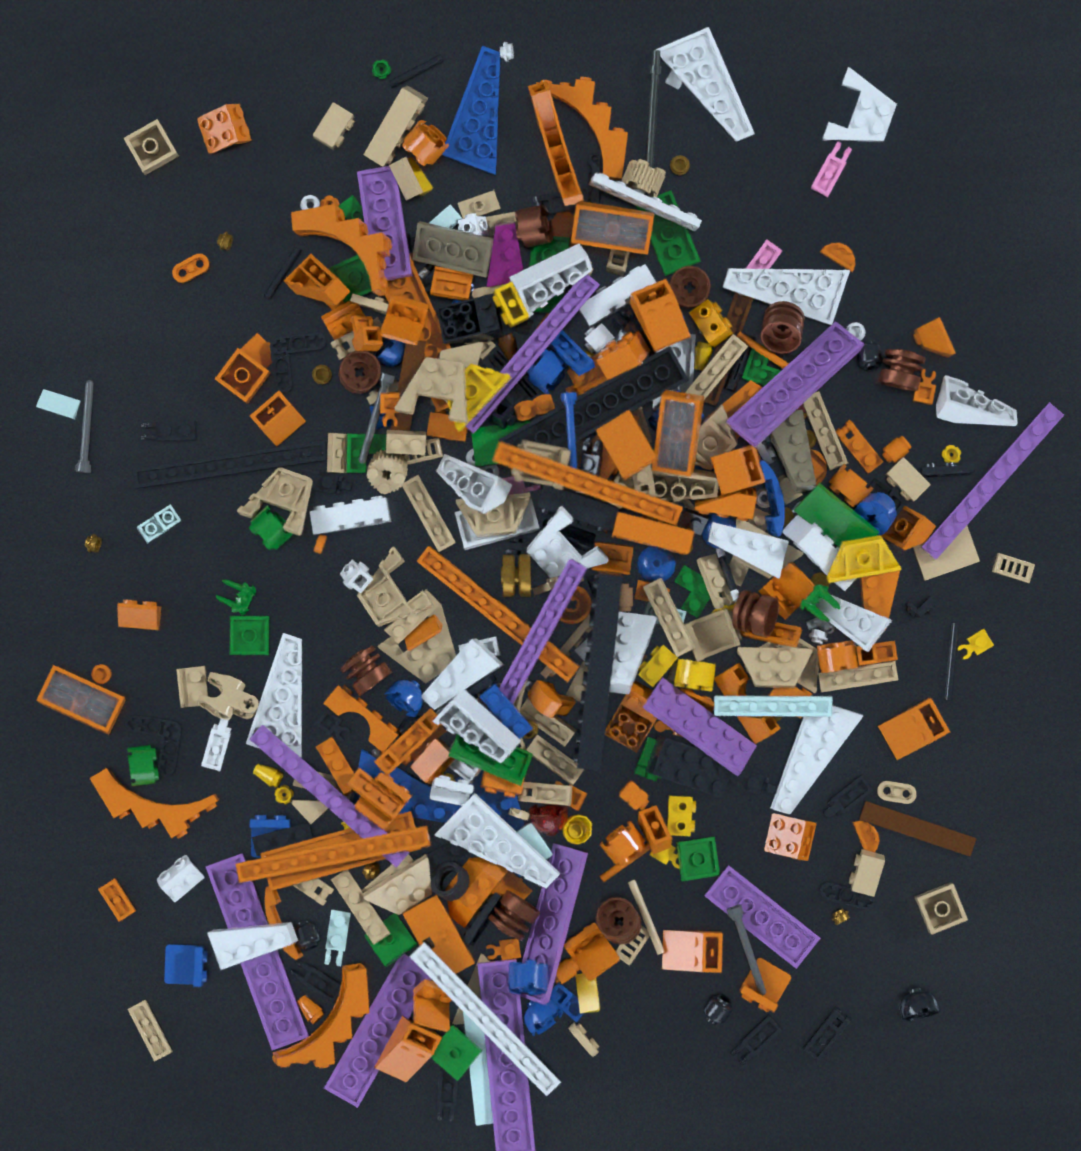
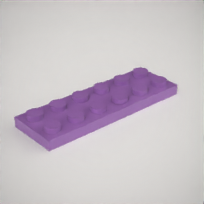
(384, 214)
(699, 726)
(763, 917)

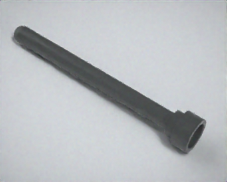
(385, 382)
(83, 464)
(735, 913)

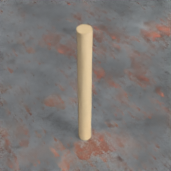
(646, 917)

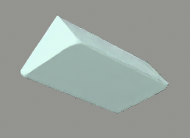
(58, 404)
(531, 835)

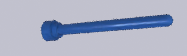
(568, 400)

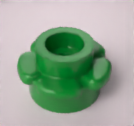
(381, 64)

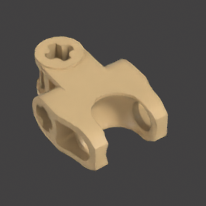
(231, 700)

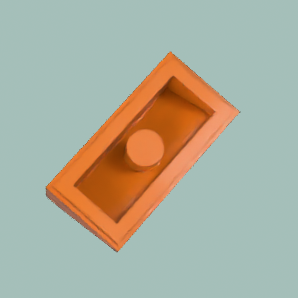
(423, 632)

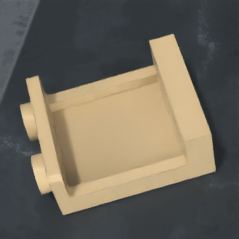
(551, 452)
(713, 634)

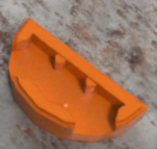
(840, 254)
(867, 835)

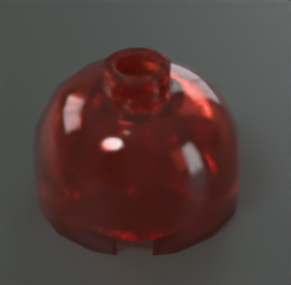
(548, 818)

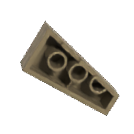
(794, 452)

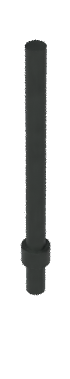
(655, 70)

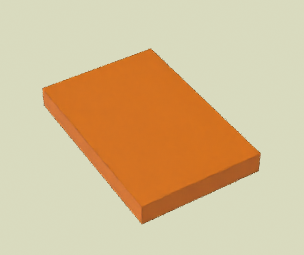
(627, 444)

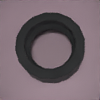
(459, 888)

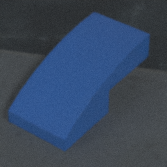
(567, 1001)

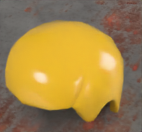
(577, 829)

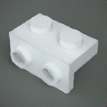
(450, 791)
(179, 878)

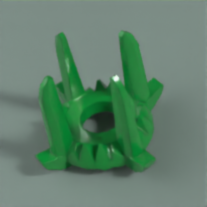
(817, 594)
(243, 599)

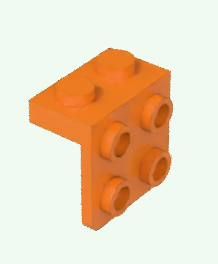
(223, 127)
(404, 320)
(788, 589)
(371, 811)
(591, 951)
(775, 983)

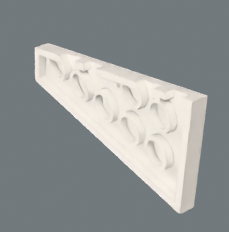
(703, 71)
(812, 290)
(282, 697)
(811, 752)
(491, 838)

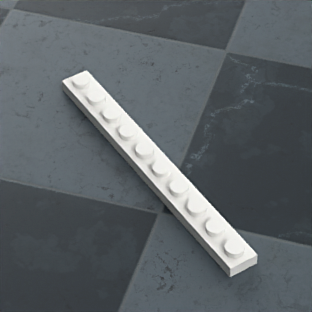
(485, 1019)

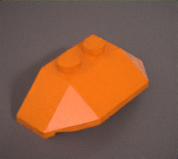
(483, 880)

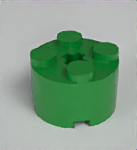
(270, 528)
(142, 766)

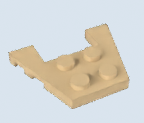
(437, 380)
(286, 491)
(383, 597)
(428, 658)

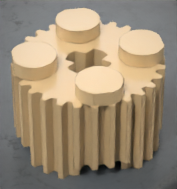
(644, 178)
(383, 480)

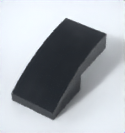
(880, 487)

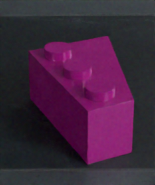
(505, 255)

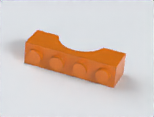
(733, 683)
(342, 701)

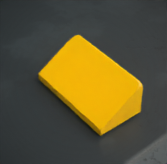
(423, 181)
(587, 994)

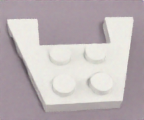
(870, 115)
(553, 550)

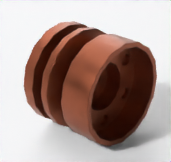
(698, 279)
(782, 327)
(359, 360)
(902, 369)
(755, 613)
(365, 670)
(610, 913)
(514, 915)

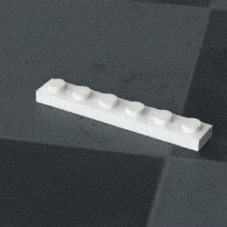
(651, 204)

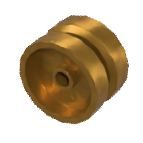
(516, 575)

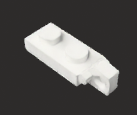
(217, 746)

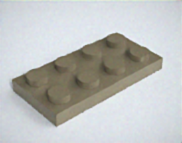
(452, 249)

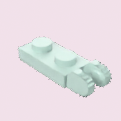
(337, 935)

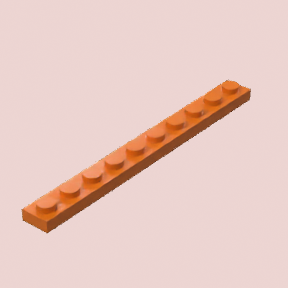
(587, 483)
(494, 610)
(333, 854)

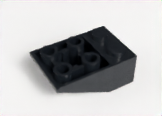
(470, 321)

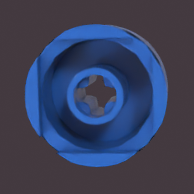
(547, 372)
(878, 511)
(528, 978)

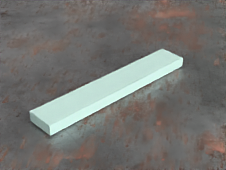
(772, 705)
(479, 1075)

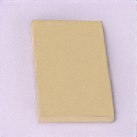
(955, 556)

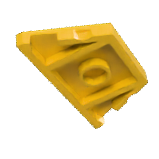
(481, 387)
(862, 559)

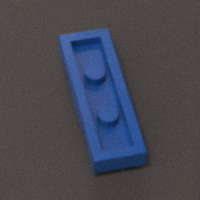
(571, 354)
(505, 711)

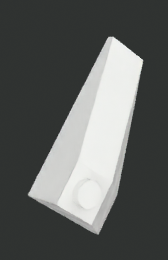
(964, 405)
(475, 486)

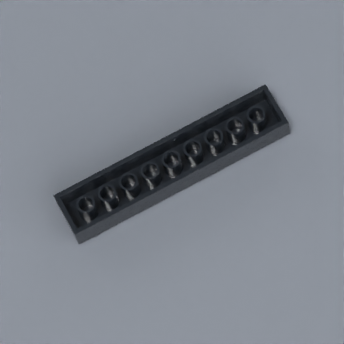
(605, 401)
(599, 673)

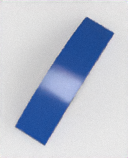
(775, 520)

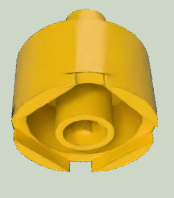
(694, 675)

